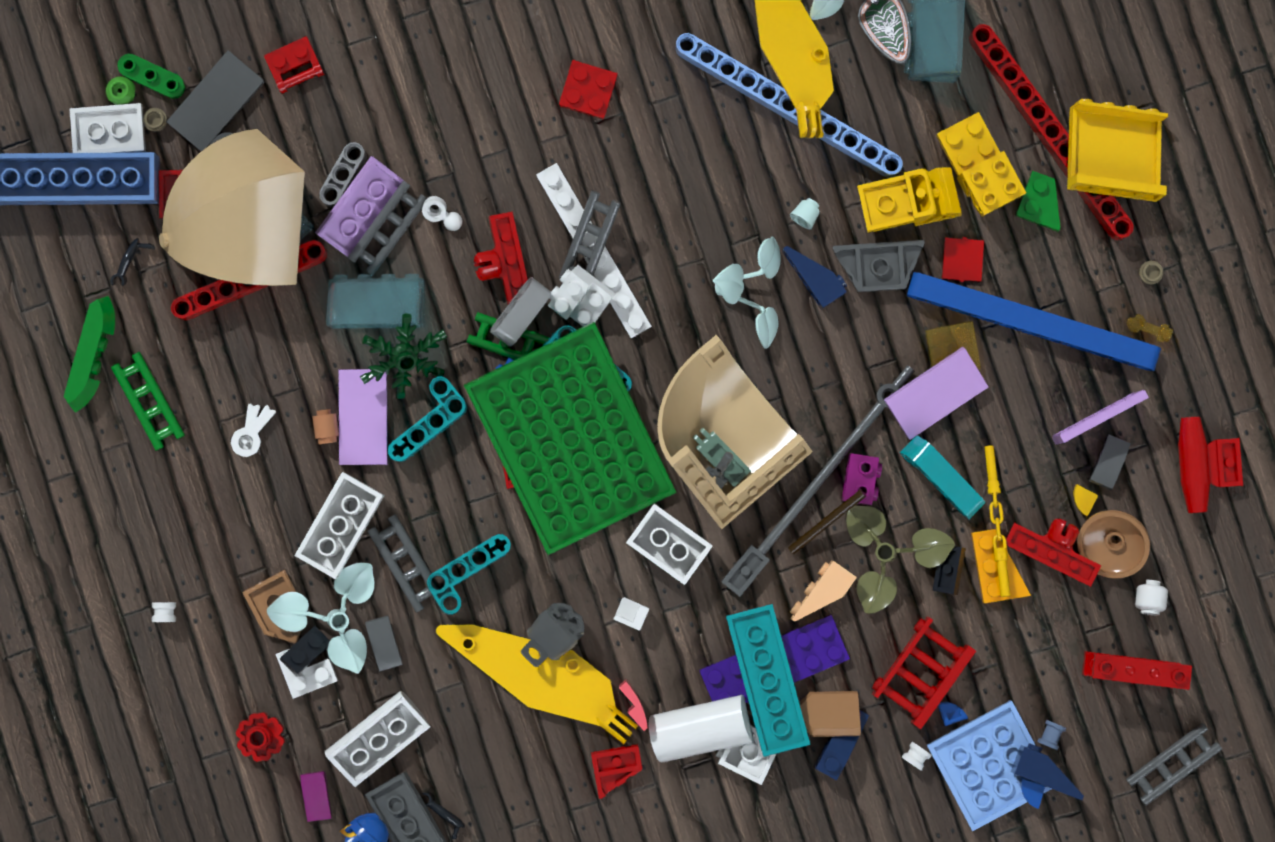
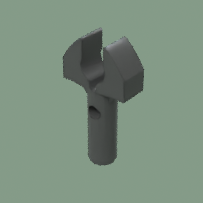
(720, 469)

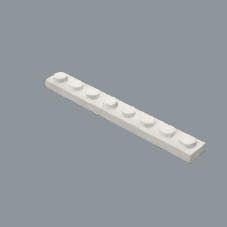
(606, 272)

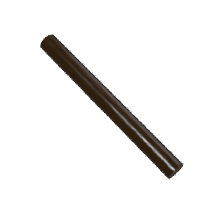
(827, 521)

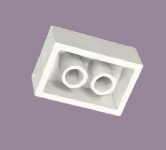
(669, 544)

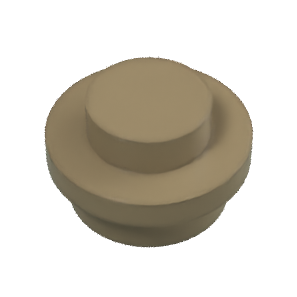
(155, 119)
(1151, 272)

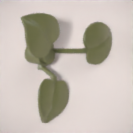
(864, 526)

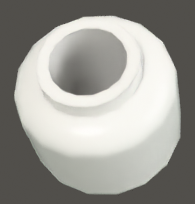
(1151, 598)

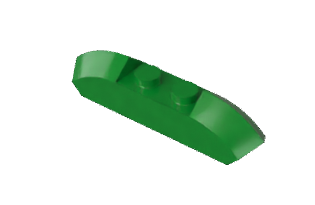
(86, 363)

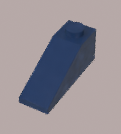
(819, 281)
(837, 752)
(1041, 769)

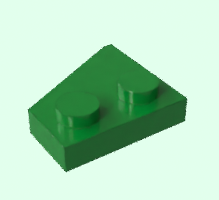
(1040, 202)

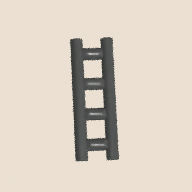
(584, 226)
(373, 231)
(390, 558)
(1169, 778)

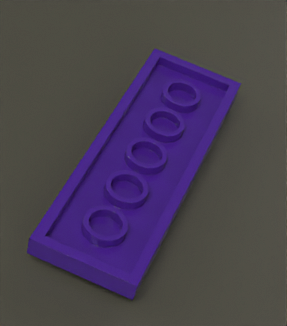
(807, 651)

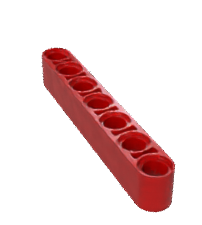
(239, 289)

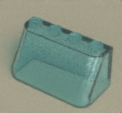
(936, 40)
(375, 301)

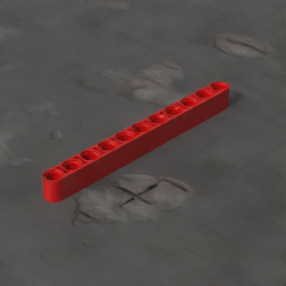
(1039, 126)

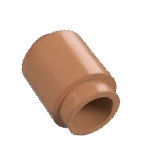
(325, 426)

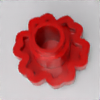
(260, 736)

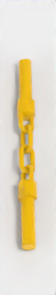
(1000, 554)

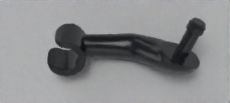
(126, 260)
(445, 814)

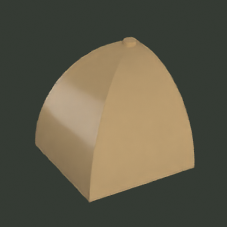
(237, 212)
(719, 397)

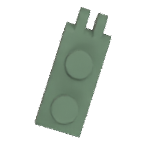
(713, 450)

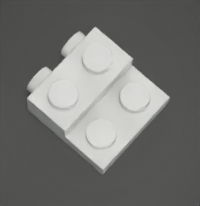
(580, 296)
(747, 759)

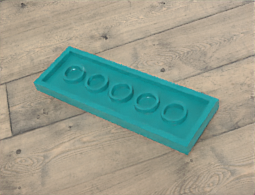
(768, 680)

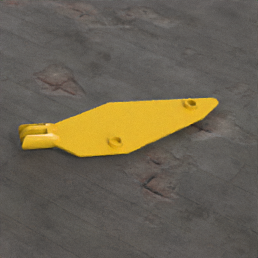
(797, 58)
(558, 687)

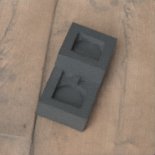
(1109, 462)
(383, 643)

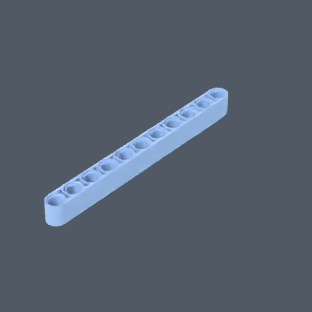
(775, 104)

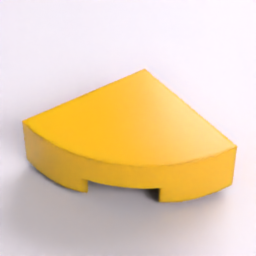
(1084, 499)

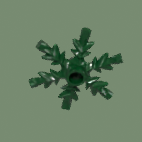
(403, 356)

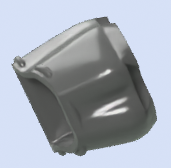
(554, 633)

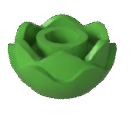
(127, 94)

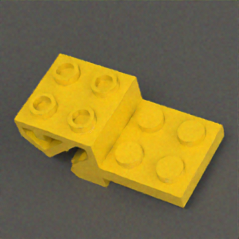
(979, 165)
(910, 198)

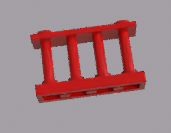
(1137, 670)
(946, 674)

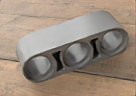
(343, 163)
(520, 312)

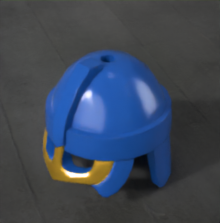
(366, 829)

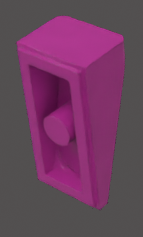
(316, 795)

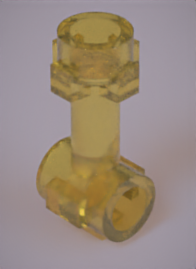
(1139, 323)

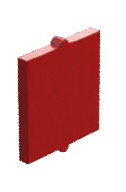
(963, 259)

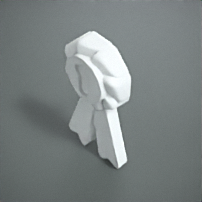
(246, 440)

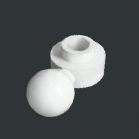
(451, 220)

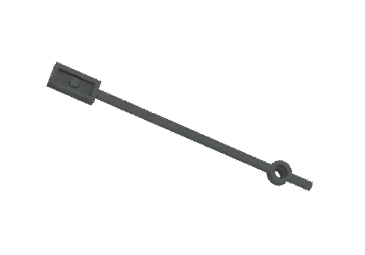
(754, 559)

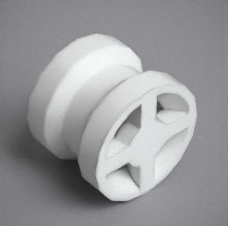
(164, 612)
(916, 756)

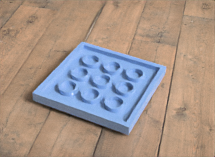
(979, 763)

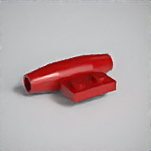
(1205, 464)

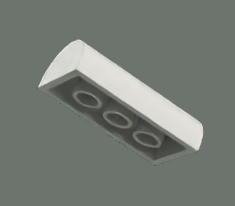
(339, 525)
(700, 729)
(377, 738)

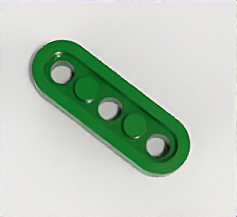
(158, 83)

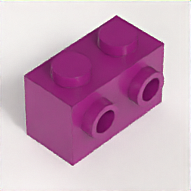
(862, 474)

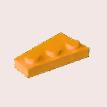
(988, 569)

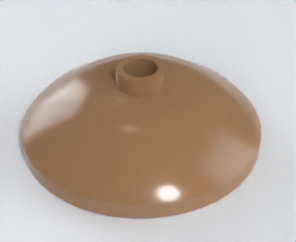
(1118, 557)

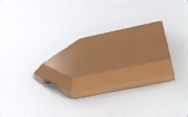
(262, 596)
(831, 713)

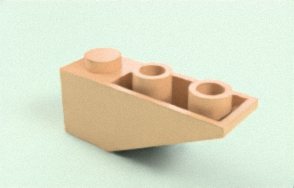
(828, 588)

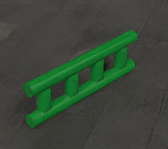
(501, 348)
(134, 395)

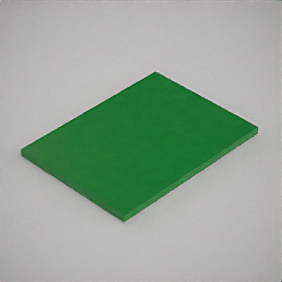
(570, 438)

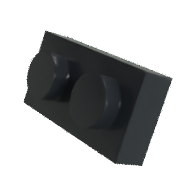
(949, 572)
(305, 651)

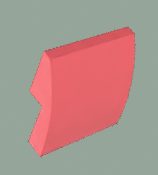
(636, 711)

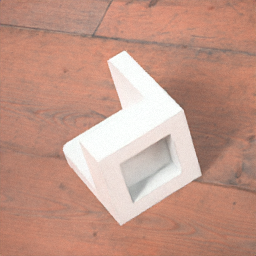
(631, 613)

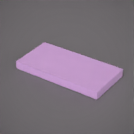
(359, 206)
(936, 393)
(1099, 417)
(362, 419)

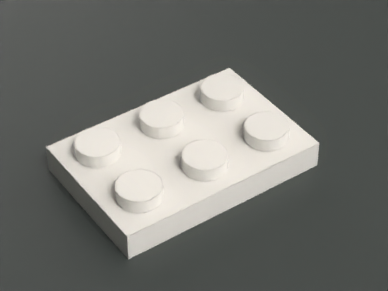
(108, 129)

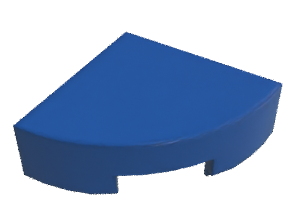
(951, 713)
(1032, 792)

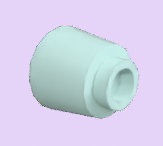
(805, 213)

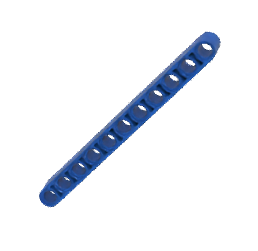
(1033, 321)

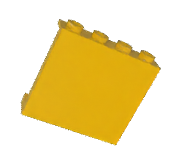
(1115, 150)

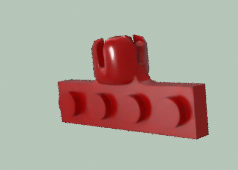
(506, 258)
(1054, 550)

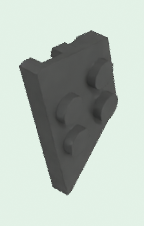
(879, 265)

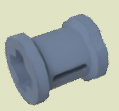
(1051, 734)

